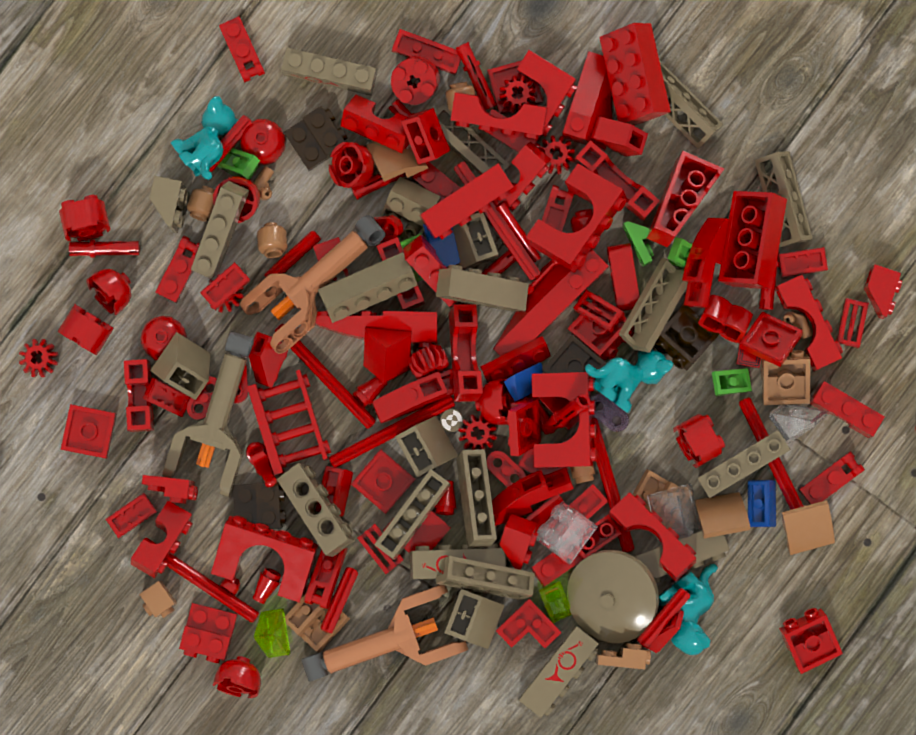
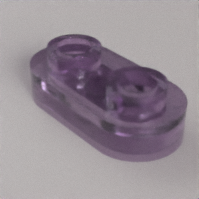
(609, 411)

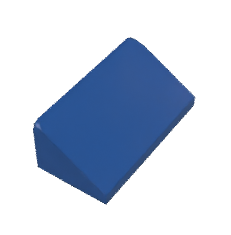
(445, 249)
(521, 383)
(762, 503)

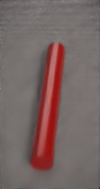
(518, 231)

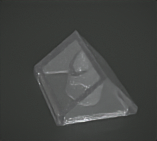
(795, 420)
(676, 509)

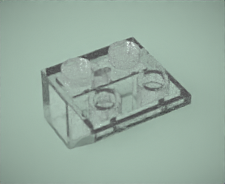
(565, 532)

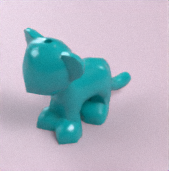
(204, 147)
(620, 379)
(691, 637)

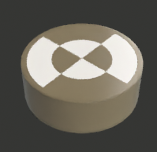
(451, 420)

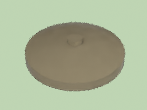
(612, 596)

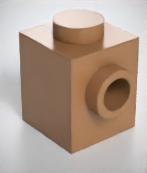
(158, 600)

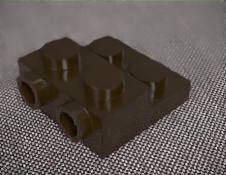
(315, 137)
(684, 338)
(573, 358)
(260, 504)

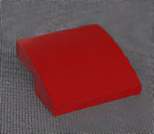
(428, 534)

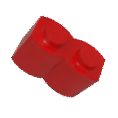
(726, 319)

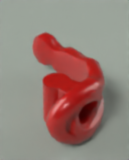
(258, 457)

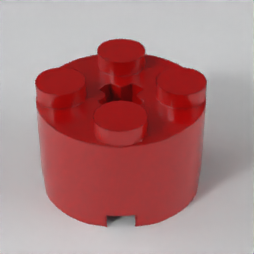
(406, 90)
(84, 218)
(85, 329)
(699, 440)

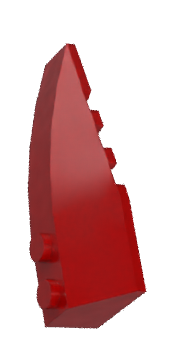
(548, 301)
(421, 324)

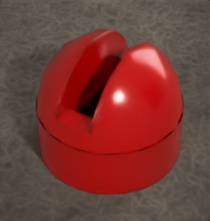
(231, 586)

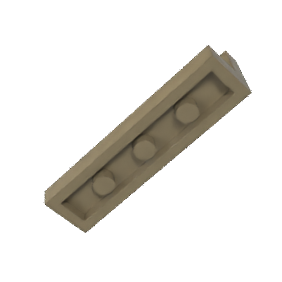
(684, 100)
(465, 152)
(789, 189)
(657, 309)
(487, 578)

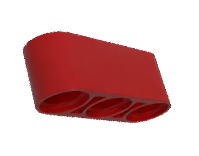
(623, 276)

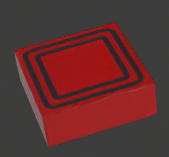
(747, 359)

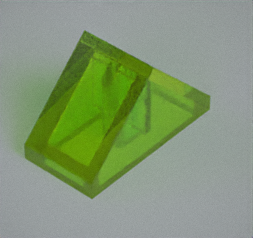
(555, 601)
(272, 633)

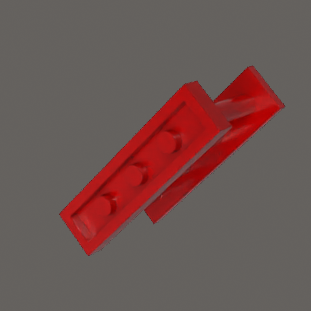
(273, 439)

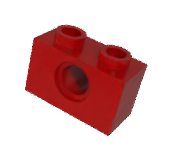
(425, 136)

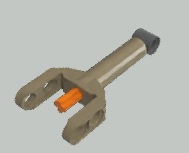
(213, 429)

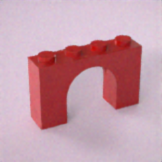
(556, 86)
(572, 248)
(579, 449)
(295, 552)

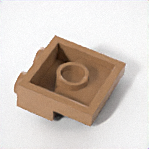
(786, 383)
(629, 657)

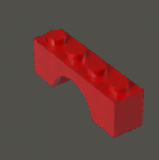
(469, 110)
(639, 199)
(797, 296)
(466, 374)
(632, 515)

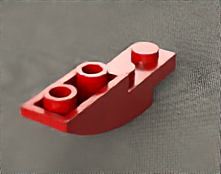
(701, 261)
(414, 396)
(529, 491)
(553, 566)

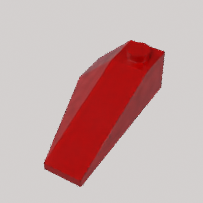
(589, 102)

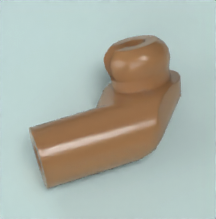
(262, 183)
(798, 321)

